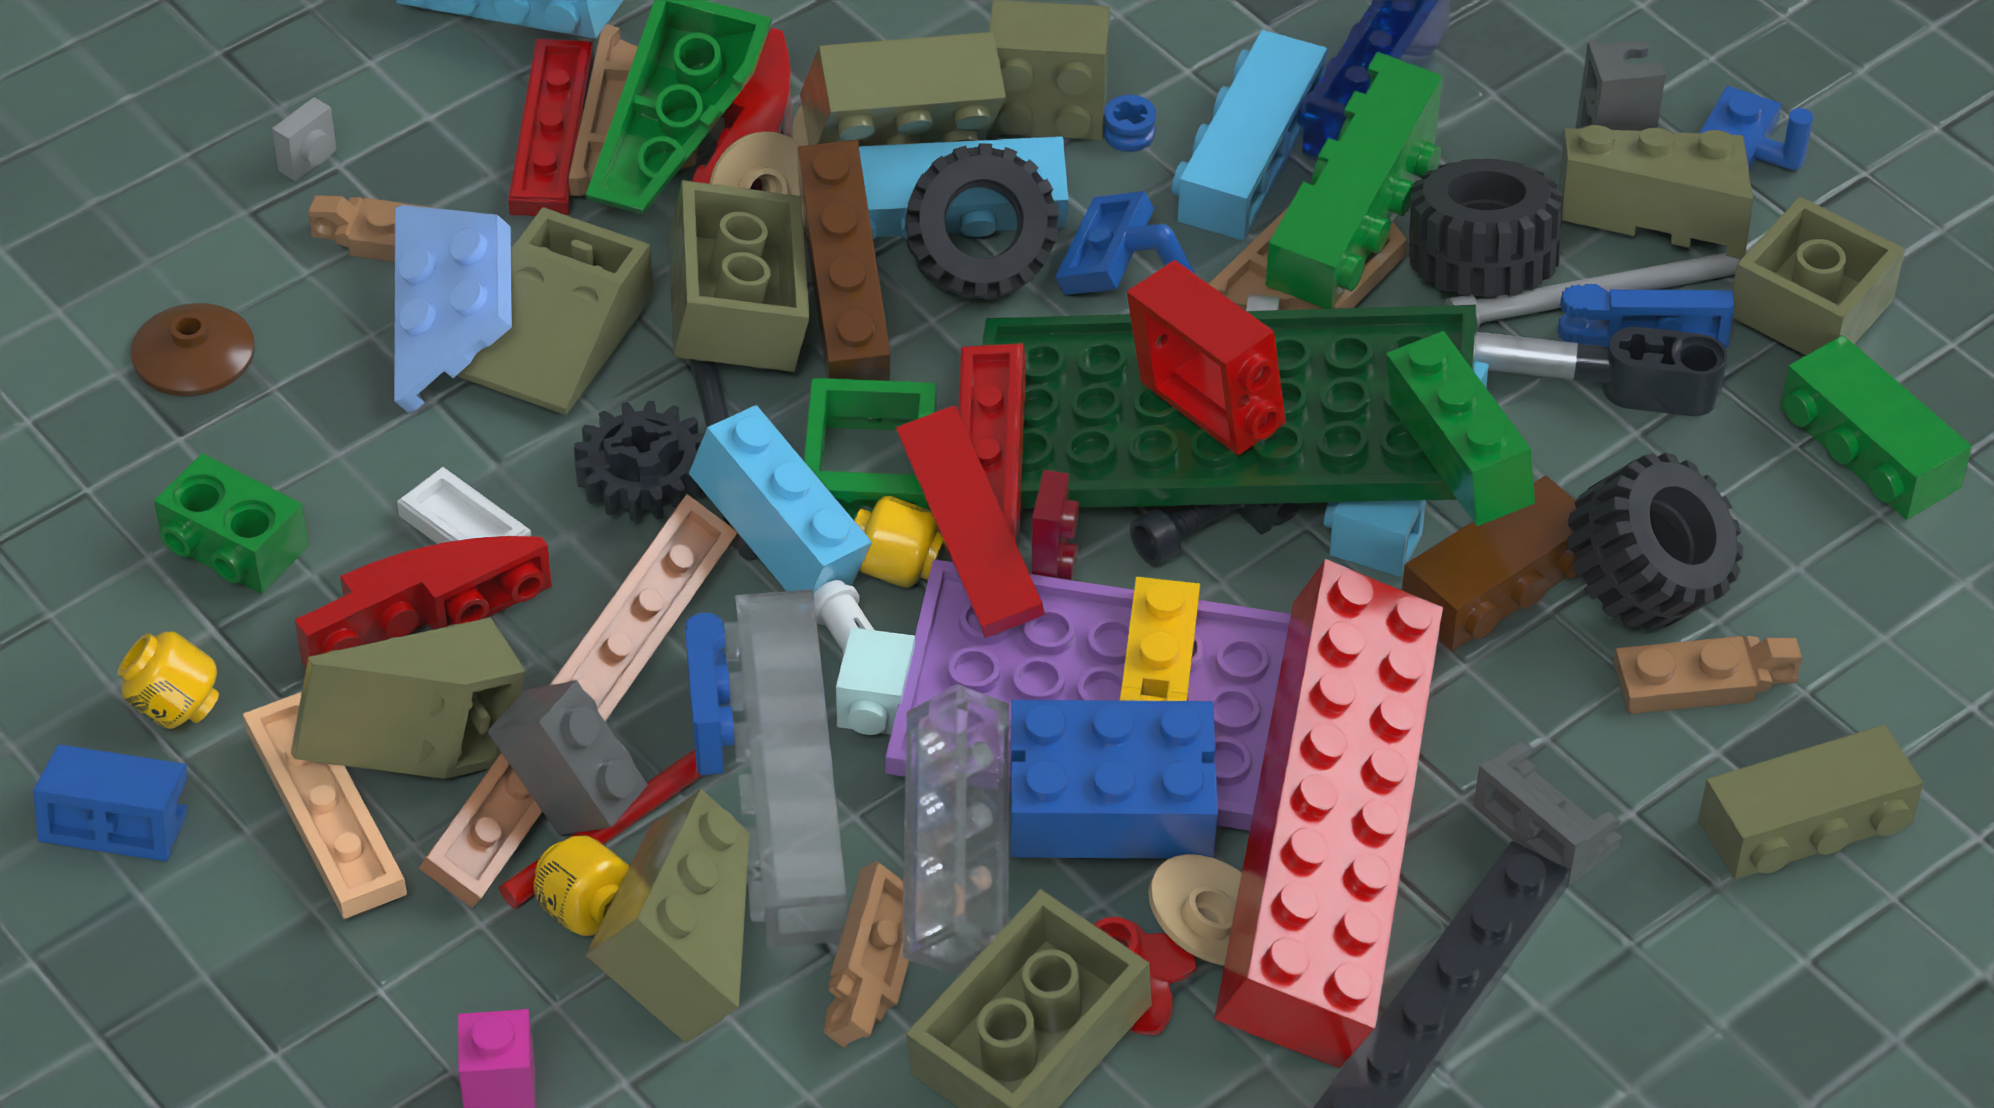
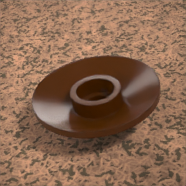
(192, 349)

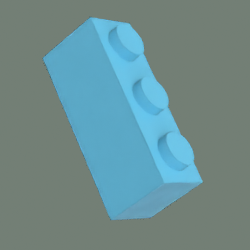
(778, 503)

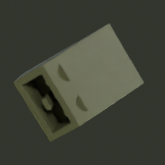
(570, 308)
(410, 702)

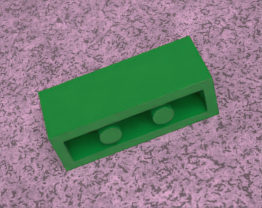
(1875, 427)
(1460, 428)

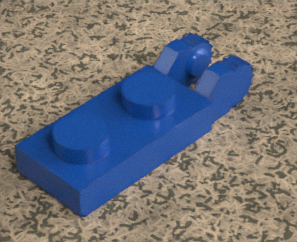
(1597, 315)
(709, 689)

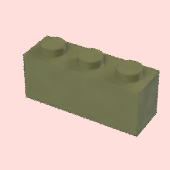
(1810, 802)

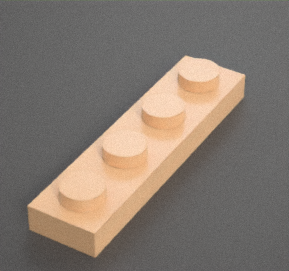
(326, 814)

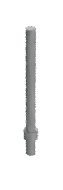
(1646, 278)

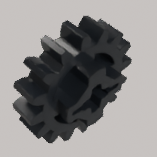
(638, 460)

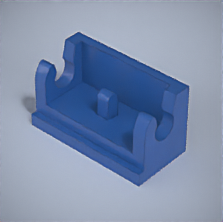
(110, 802)

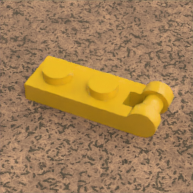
(1160, 640)

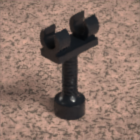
(1159, 535)

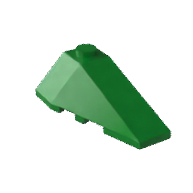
(678, 86)

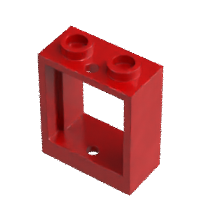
(1210, 358)

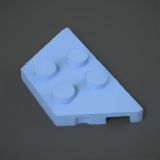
(447, 293)

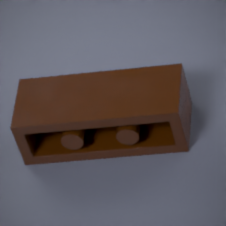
(1496, 566)

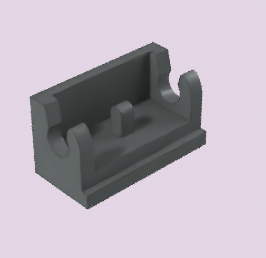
(1618, 92)
(1540, 815)

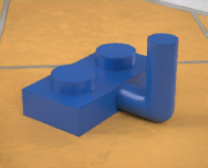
(1755, 119)
(1108, 239)

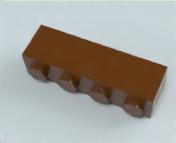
(843, 262)

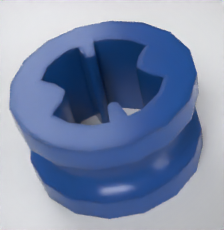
(1129, 123)

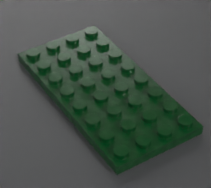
(1136, 449)

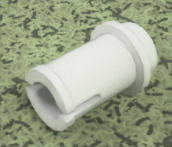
(839, 610)

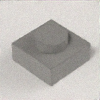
(304, 139)

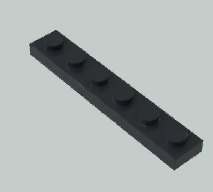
(1450, 983)

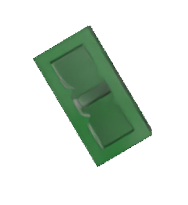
(231, 523)

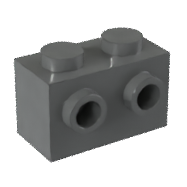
(568, 757)

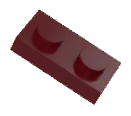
(1052, 524)

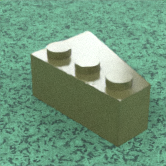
(1658, 182)

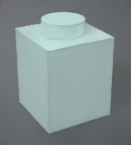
(872, 680)

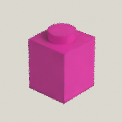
(496, 1059)

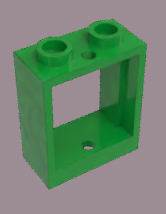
(865, 406)

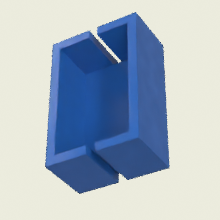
(1112, 779)

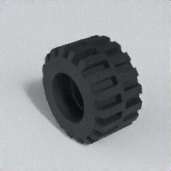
(993, 170)
(1485, 227)
(1655, 541)

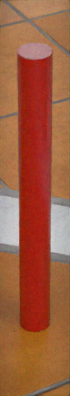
(658, 791)

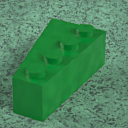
(1358, 184)

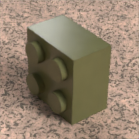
(1051, 68)
(1815, 278)

